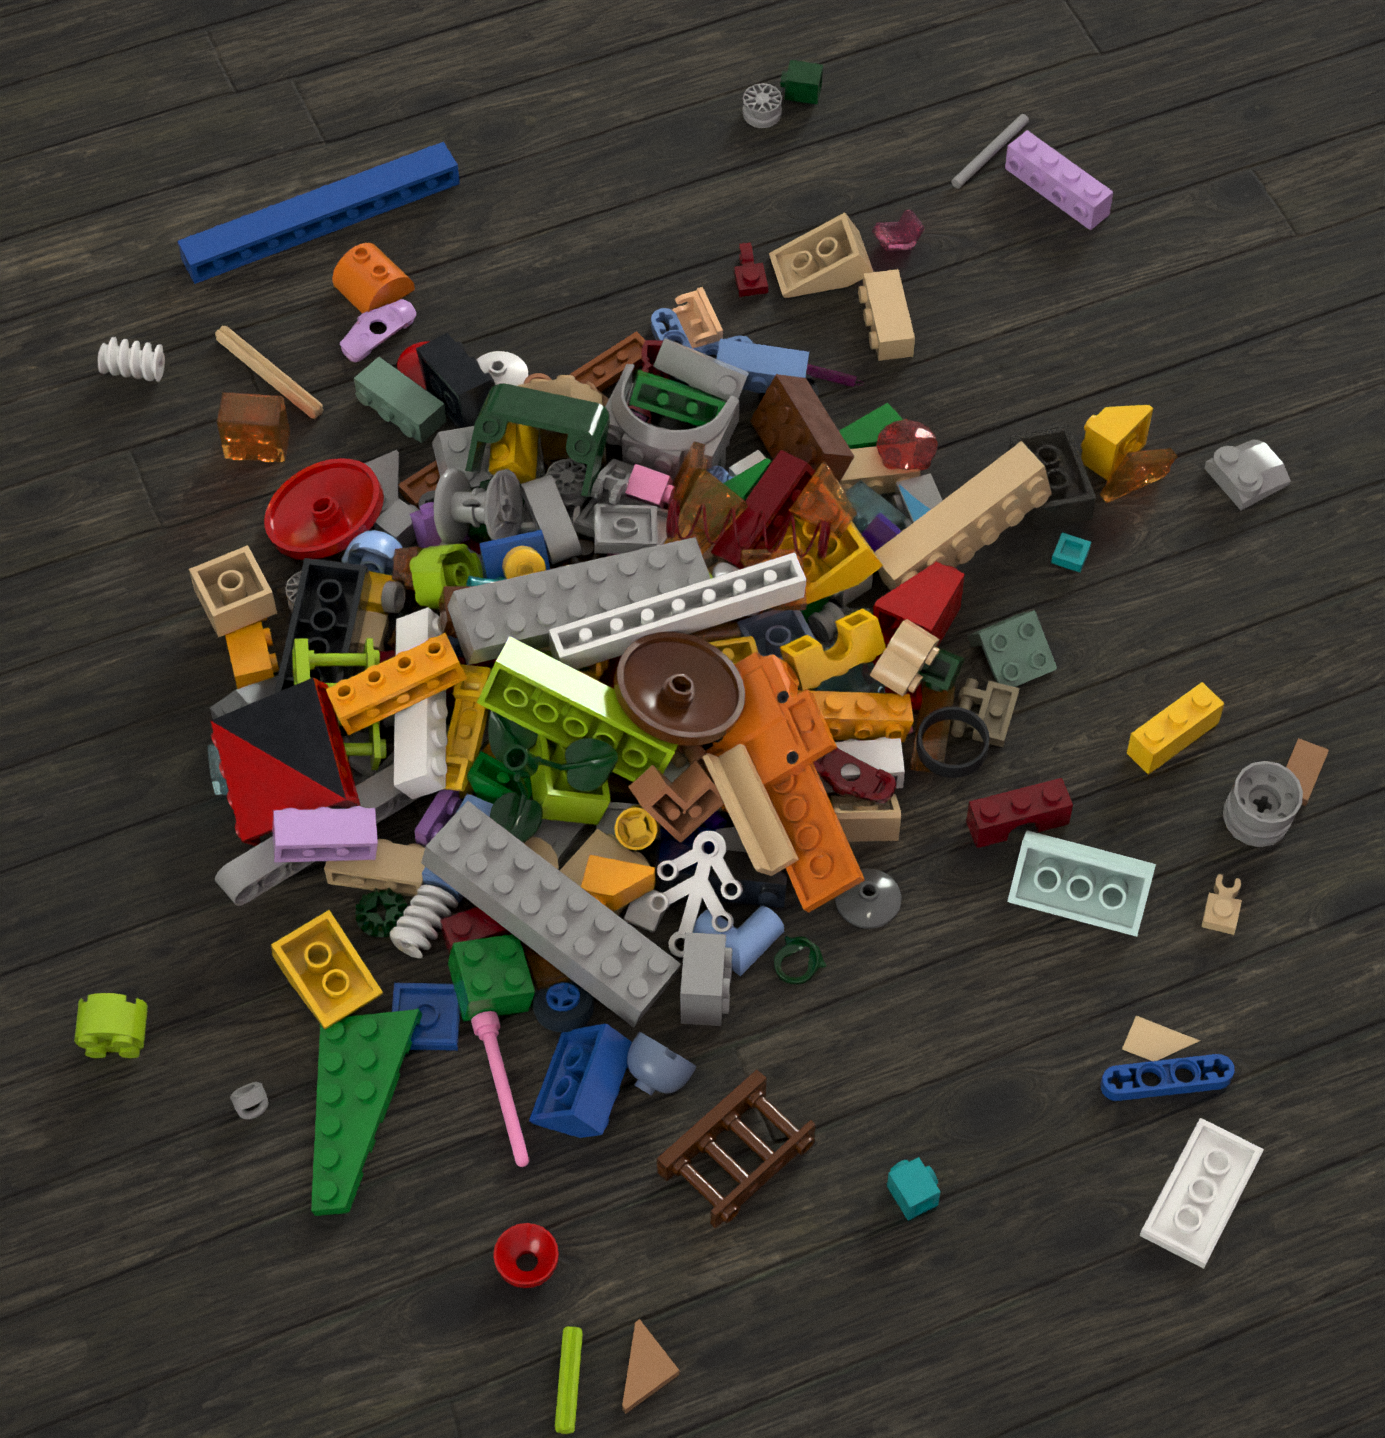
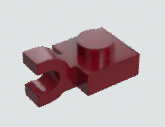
(749, 276)

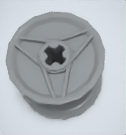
(459, 506)

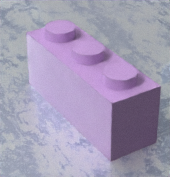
(324, 834)

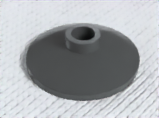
(873, 910)

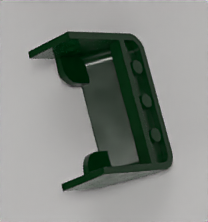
(581, 419)

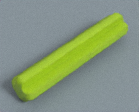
(568, 1380)

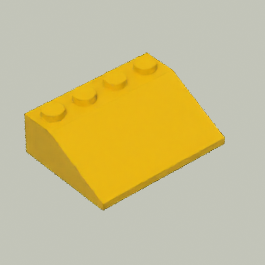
(845, 564)

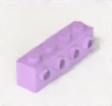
(1058, 180)

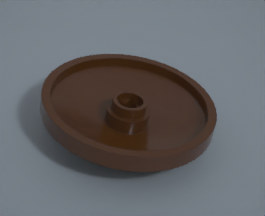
(679, 688)

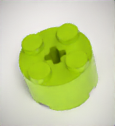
(442, 567)
(111, 1025)

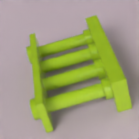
(306, 660)

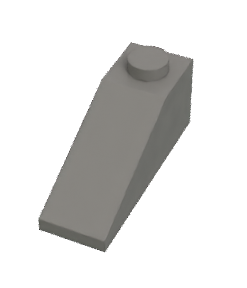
(700, 370)

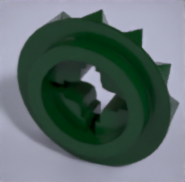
(372, 923)

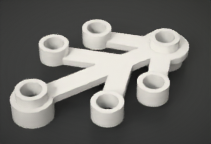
(698, 886)

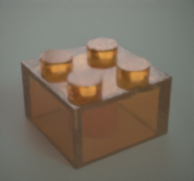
(253, 427)

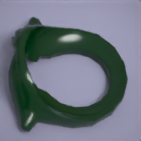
(791, 947)

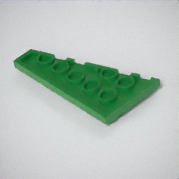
(354, 1089)

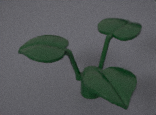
(587, 764)

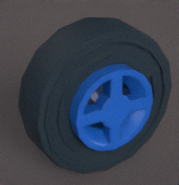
(563, 1007)

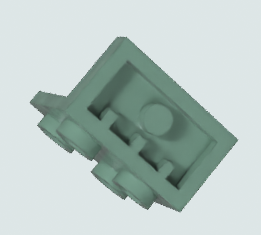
(1015, 649)

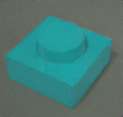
(1071, 552)

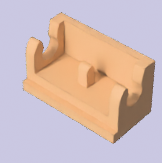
(698, 318)

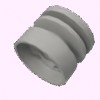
(1264, 788)

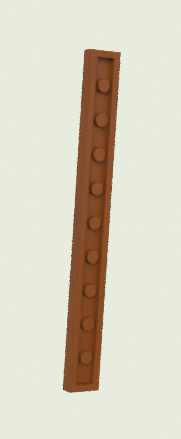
(600, 371)

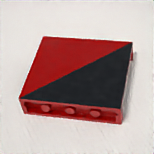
(283, 757)

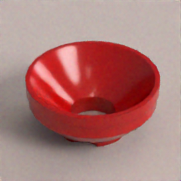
(523, 1240)

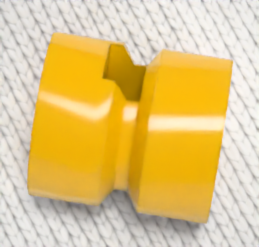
(636, 828)

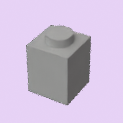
(398, 523)

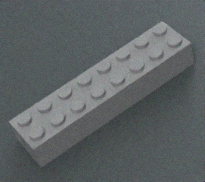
(551, 598)
(550, 913)

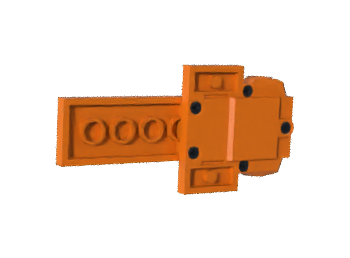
(783, 740)

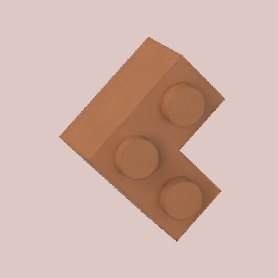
(678, 804)

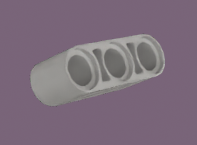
(552, 518)

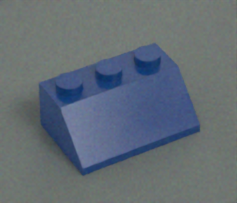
(582, 1081)

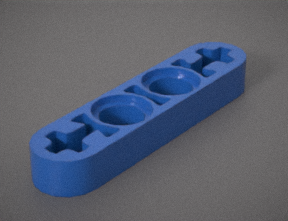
(1166, 1072)

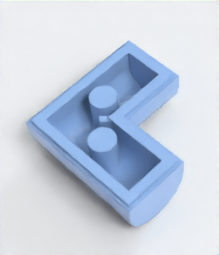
(749, 939)

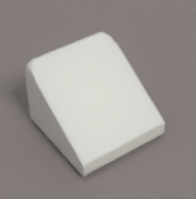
(641, 915)

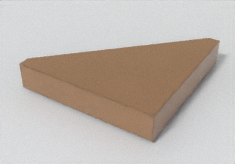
(647, 1368)

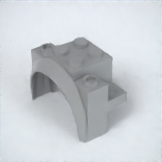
(660, 447)

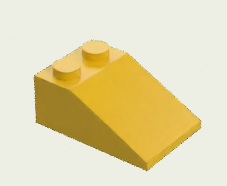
(325, 969)

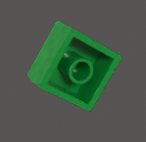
(490, 976)

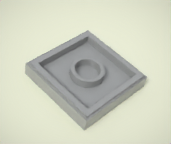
(624, 528)

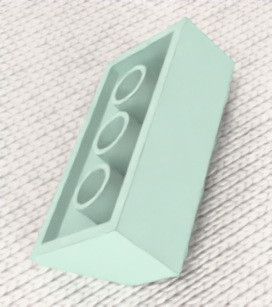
(1081, 883)

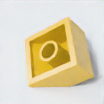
(1114, 435)

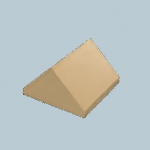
(868, 819)

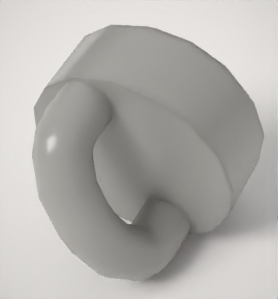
(247, 1097)

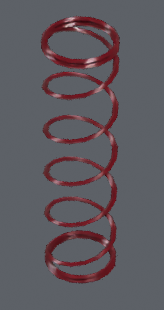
(673, 519)

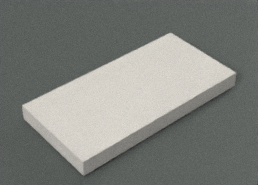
(1201, 1193)

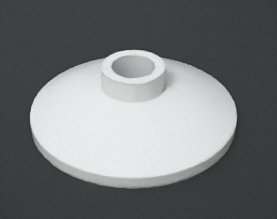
(510, 367)

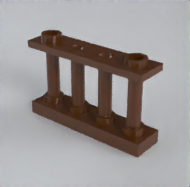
(727, 1116)

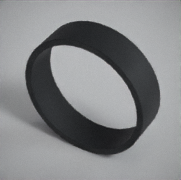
(960, 714)

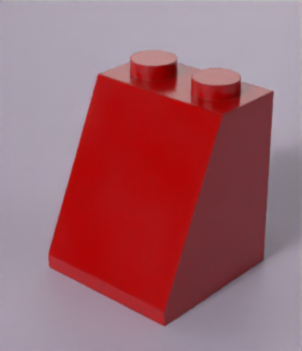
(926, 599)

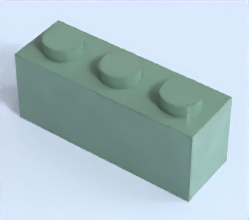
(399, 400)

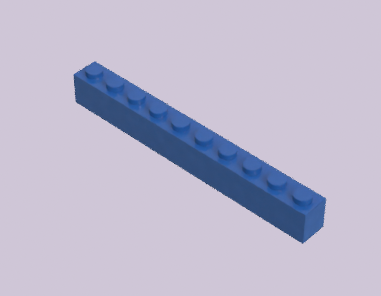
(318, 212)

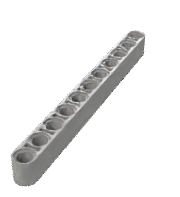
(256, 870)

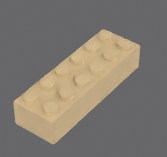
(968, 517)

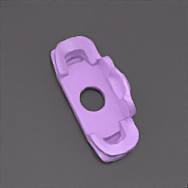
(362, 341)

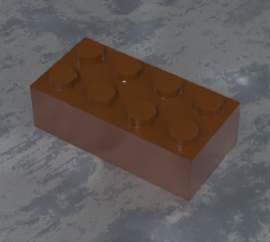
(798, 424)

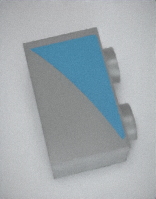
(915, 497)

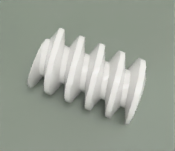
(131, 360)
(420, 918)

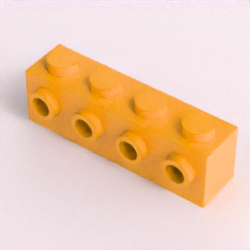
(396, 684)
(865, 714)

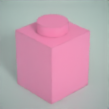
(650, 486)

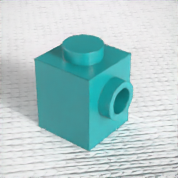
(913, 1187)

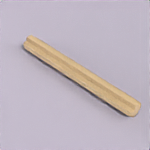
(269, 372)

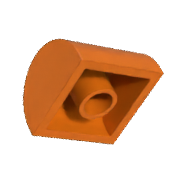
(370, 278)

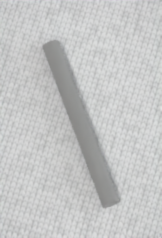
(990, 151)

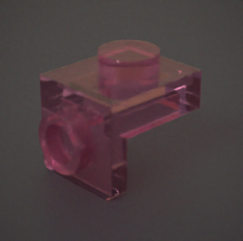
(901, 234)

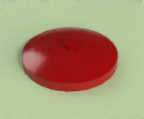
(323, 508)

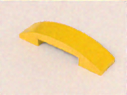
(466, 727)

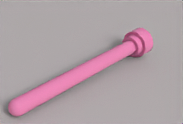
(486, 1027)

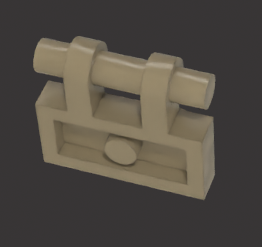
(996, 709)

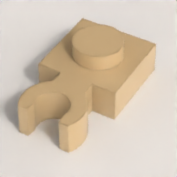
(1222, 908)

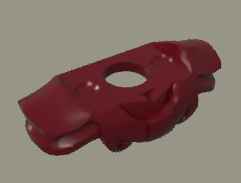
(871, 785)

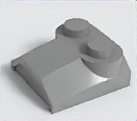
(1247, 472)

